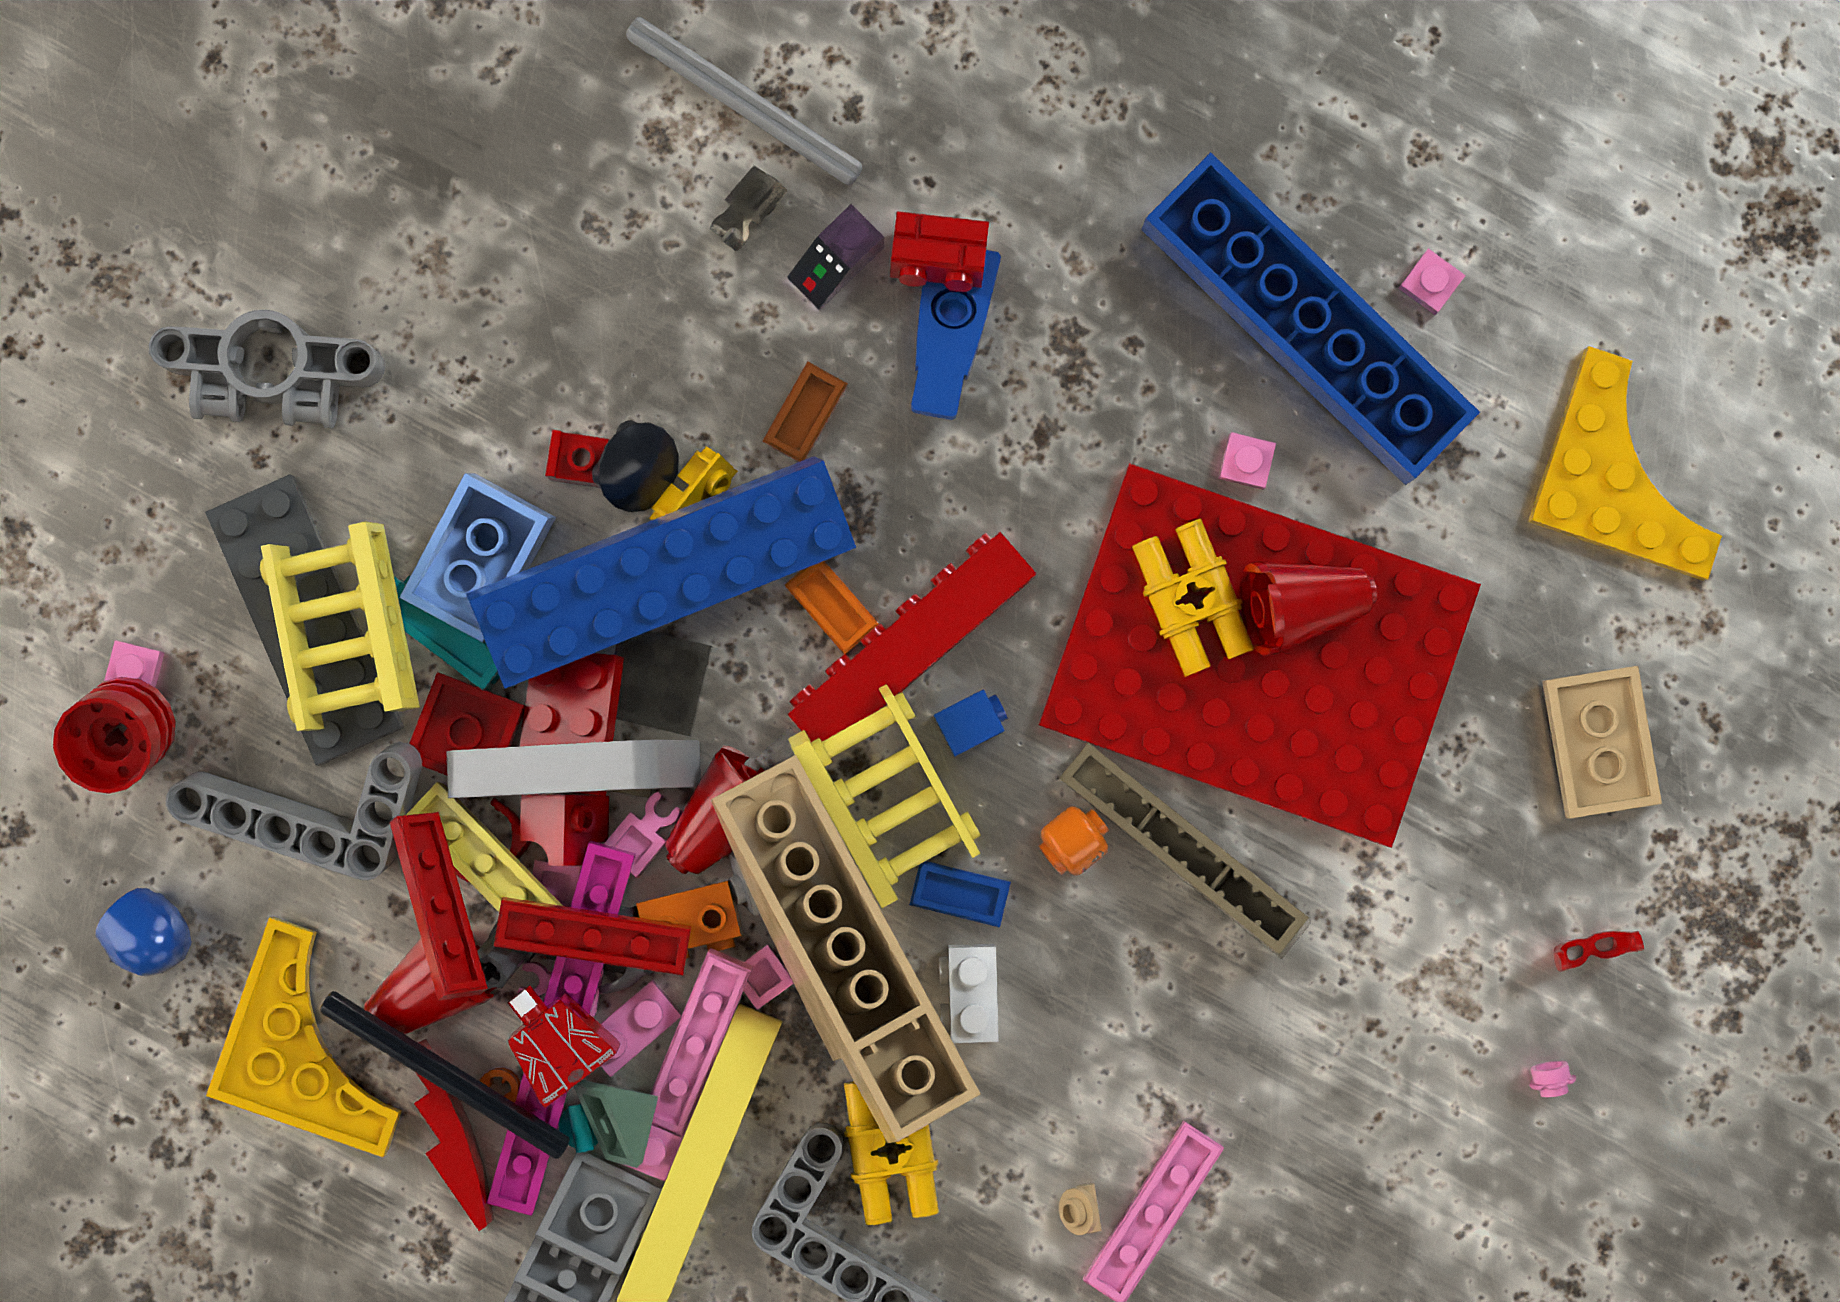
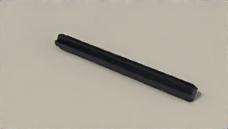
(444, 1075)

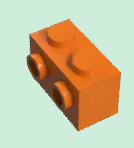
(706, 909)

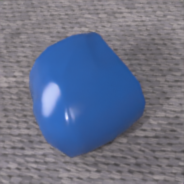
(144, 933)

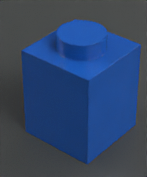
(971, 721)

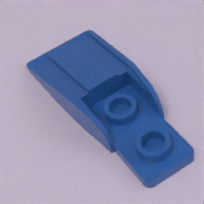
(949, 341)

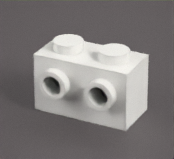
(972, 993)

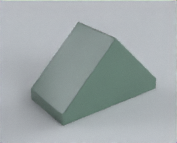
(618, 1119)

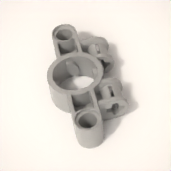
(214, 361)

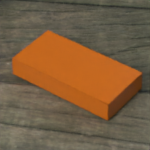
(831, 605)

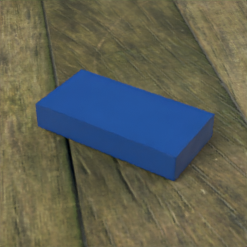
(960, 893)

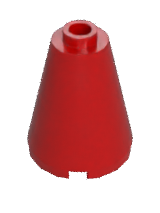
(1301, 601)
(698, 834)
(409, 996)

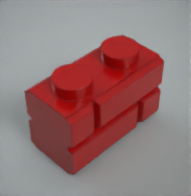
(939, 251)

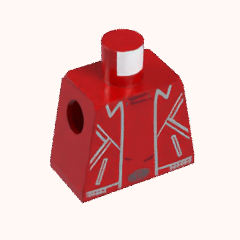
(557, 1043)

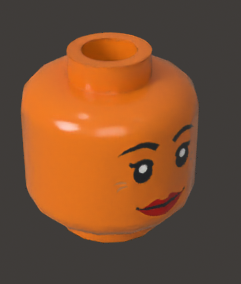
(1074, 840)

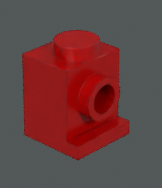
(562, 453)

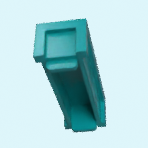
(450, 644)

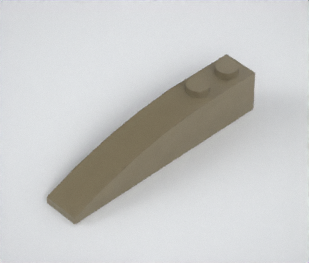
(1186, 851)

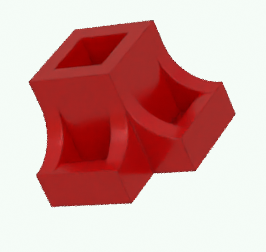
(564, 824)

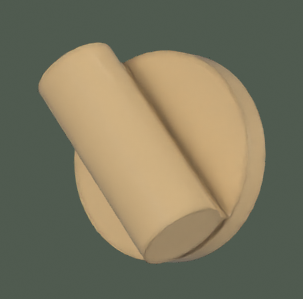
(1080, 1209)

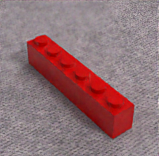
(914, 641)

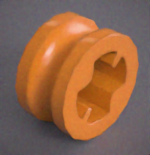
(507, 1075)

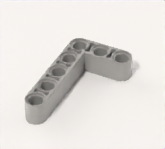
(573, 768)
(305, 820)
(801, 1231)

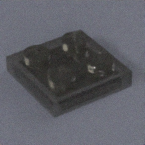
(662, 681)

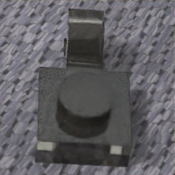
(749, 201)

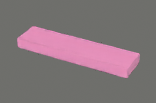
(698, 1039)
(1153, 1213)

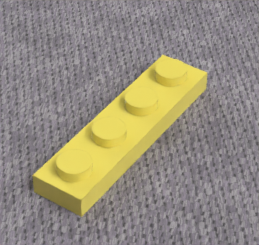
(480, 854)

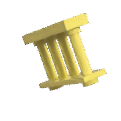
(383, 640)
(862, 834)

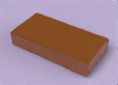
(805, 413)

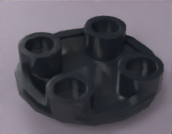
(636, 466)

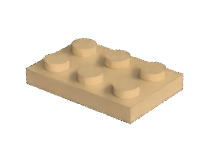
(1602, 742)

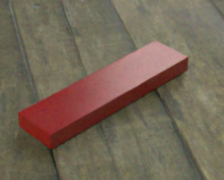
(438, 906)
(592, 936)

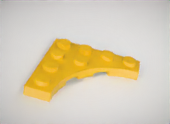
(1599, 487)
(279, 1061)

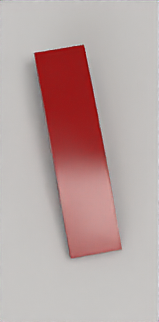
(457, 1154)

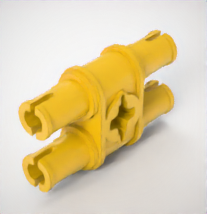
(1205, 574)
(874, 1168)

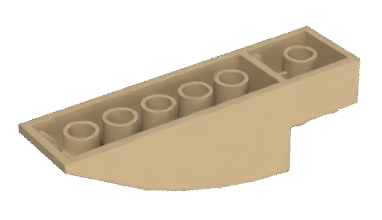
(842, 952)

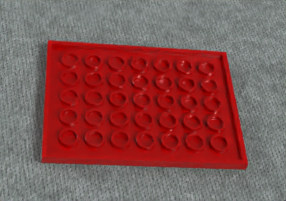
(1308, 730)

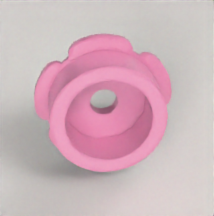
(1551, 1078)

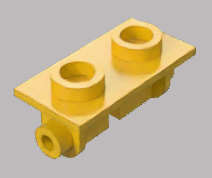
(706, 476)

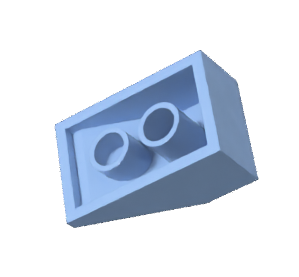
(476, 543)

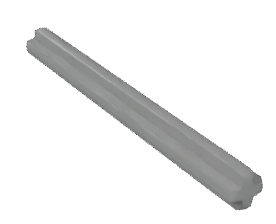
(744, 101)

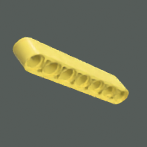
(700, 1157)

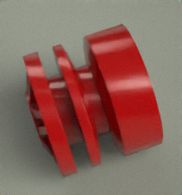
(95, 749)

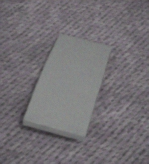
(585, 1235)

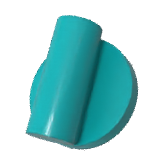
(578, 1129)

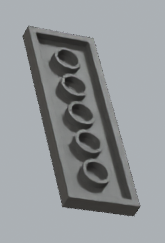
(281, 517)

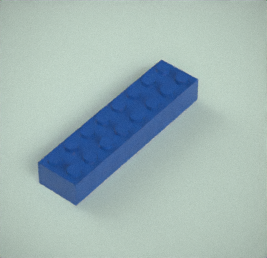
(1309, 319)
(661, 571)

